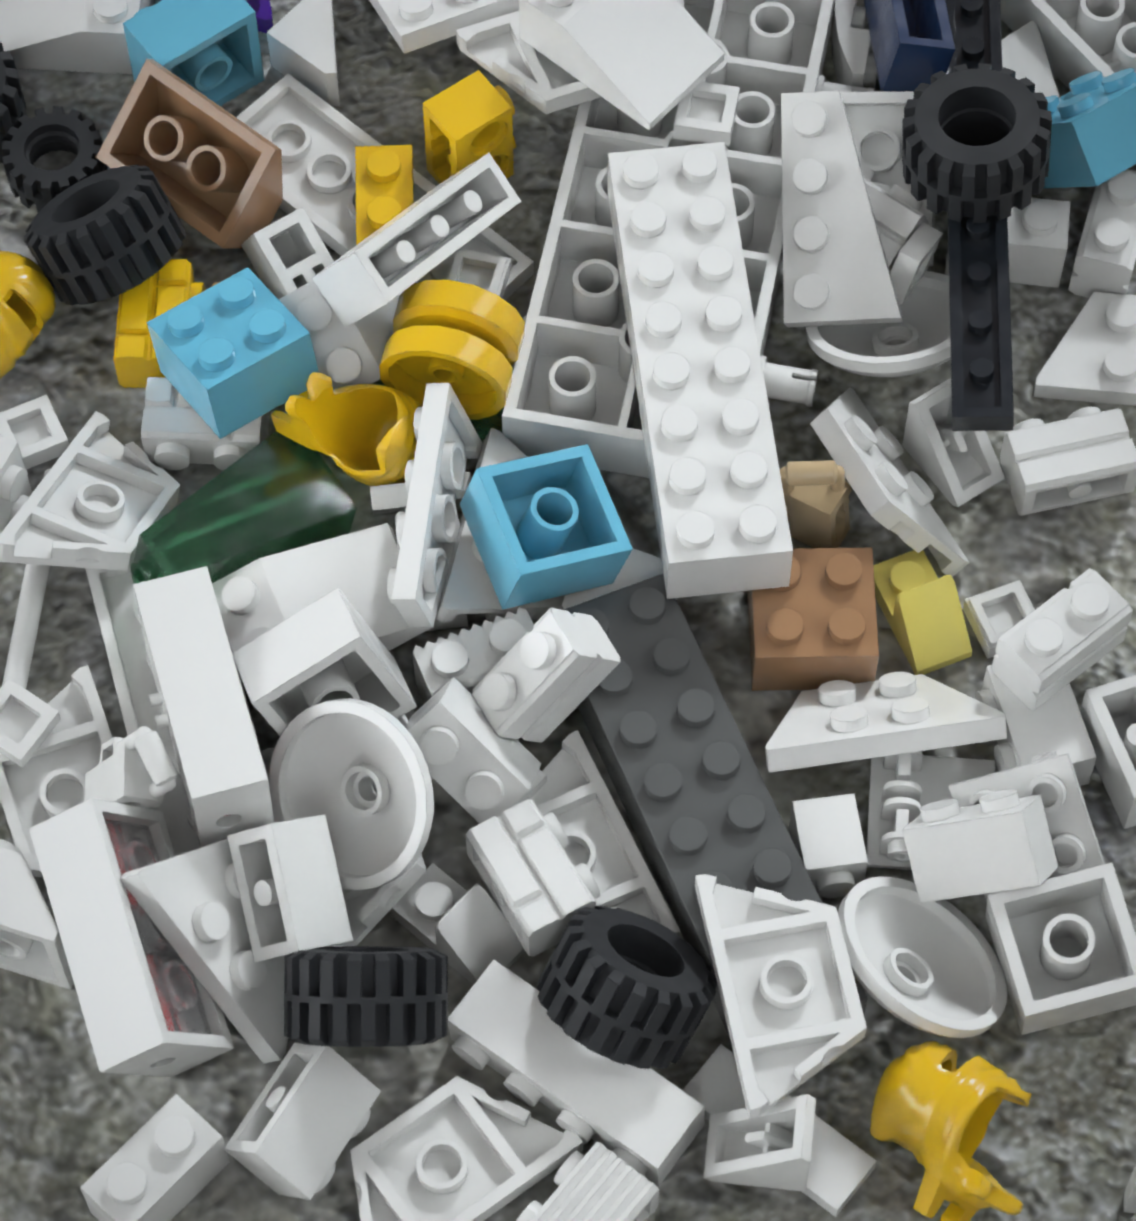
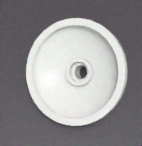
(893, 347)
(328, 768)
(922, 959)

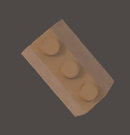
(206, 160)

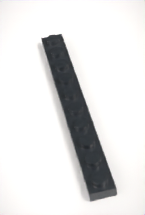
(979, 263)

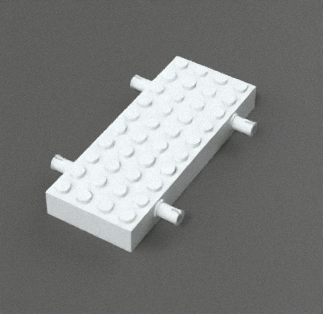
(575, 355)

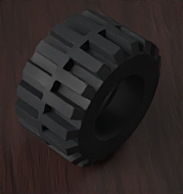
(984, 108)
(105, 235)
(626, 987)
(366, 996)

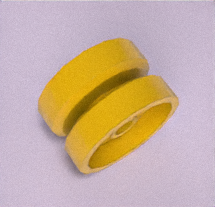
(454, 337)

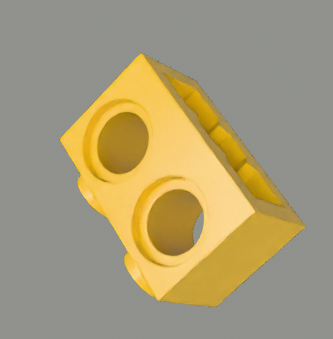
(467, 125)

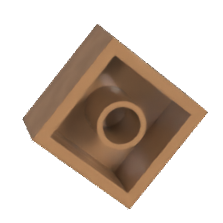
(818, 624)

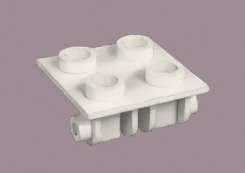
(898, 791)
(1062, 800)

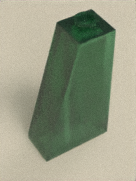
(255, 508)

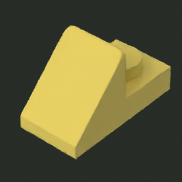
(922, 612)

